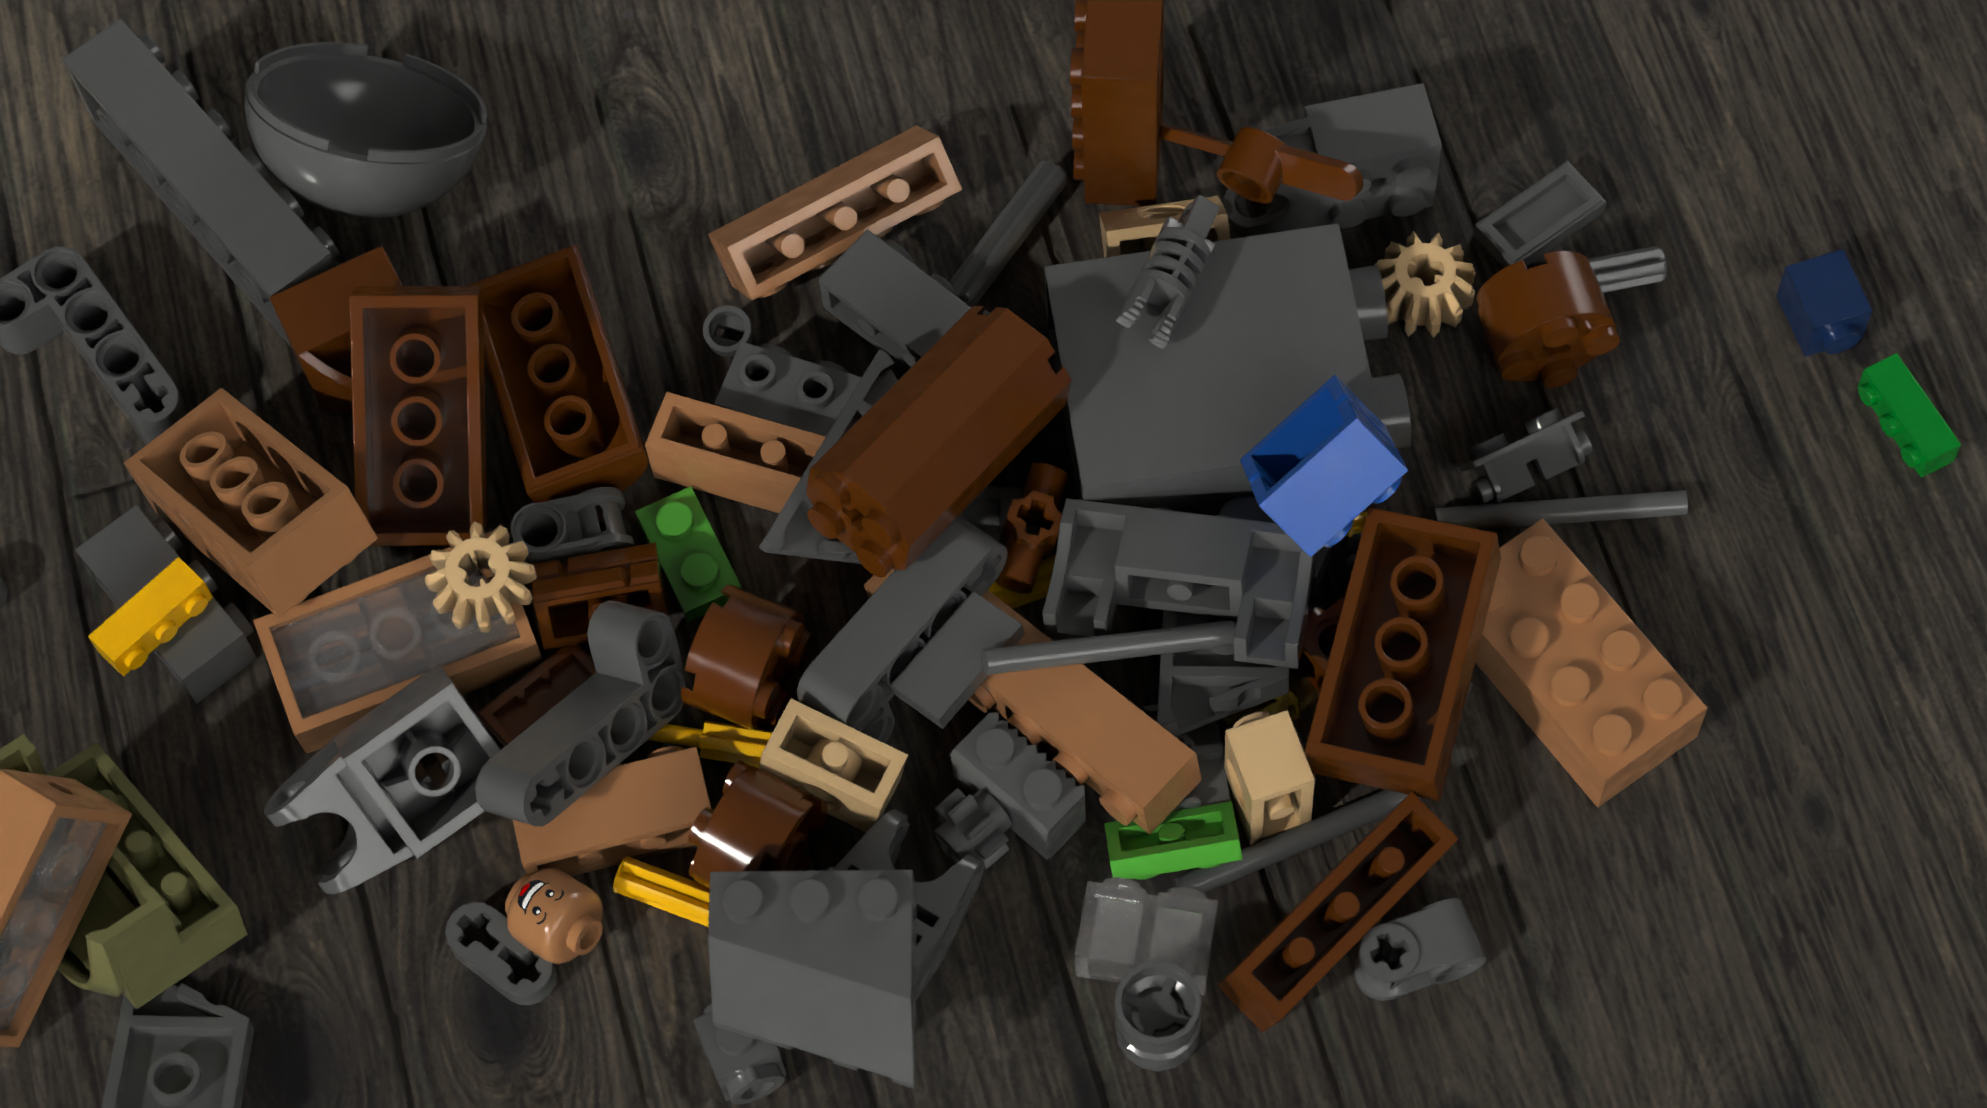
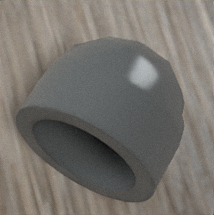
(729, 319)

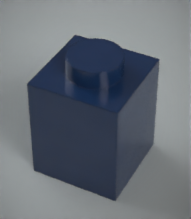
(1824, 304)

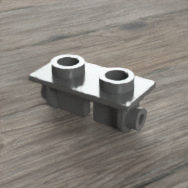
(1549, 444)

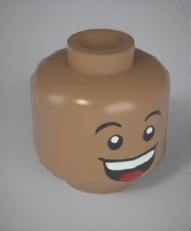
(552, 915)

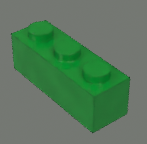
(1908, 415)

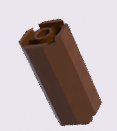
(936, 439)

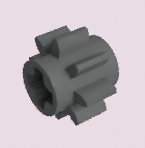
(972, 826)

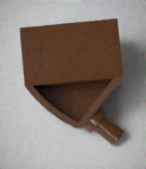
(318, 324)

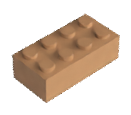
(251, 501)
(1581, 668)

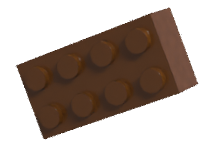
(1118, 99)
(419, 411)
(1403, 654)

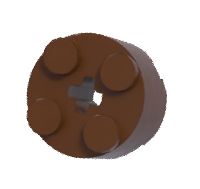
(1546, 319)
(746, 658)
(756, 826)

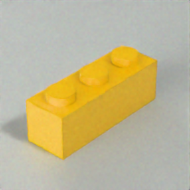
(151, 617)

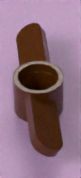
(1261, 162)

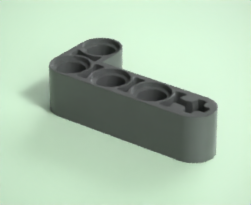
(107, 350)
(860, 663)
(596, 724)

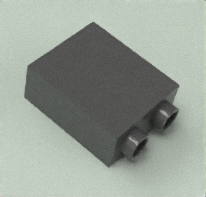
(1248, 350)

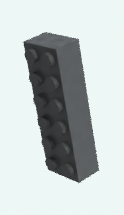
(197, 168)

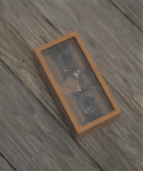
(372, 639)
(51, 861)

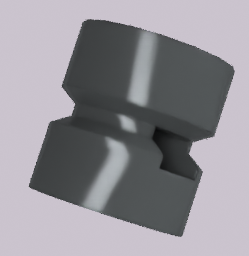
(1157, 1015)

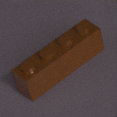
(1337, 912)

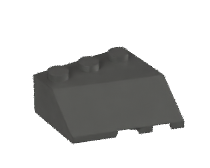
(818, 963)

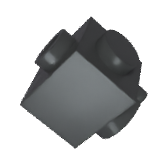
(741, 1064)

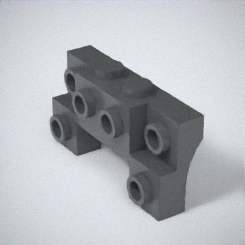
(1180, 565)

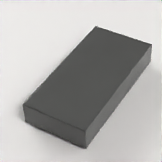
(1540, 217)
(951, 664)

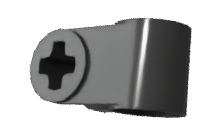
(573, 524)
(1429, 947)

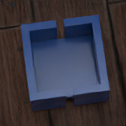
(1323, 467)

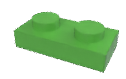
(688, 552)
(1183, 841)

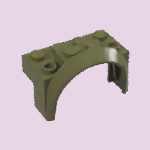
(182, 908)

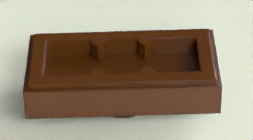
(536, 693)

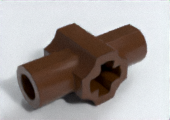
(1038, 505)

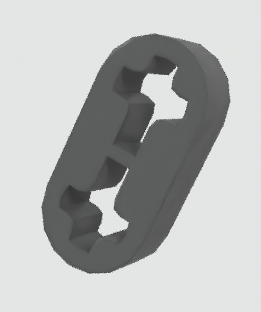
(492, 965)

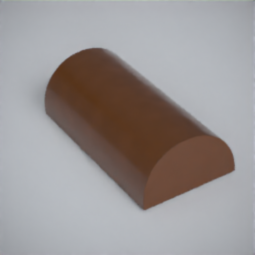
(558, 379)

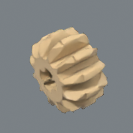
(1445, 280)
(472, 555)

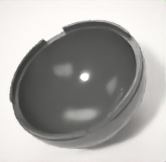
(362, 128)

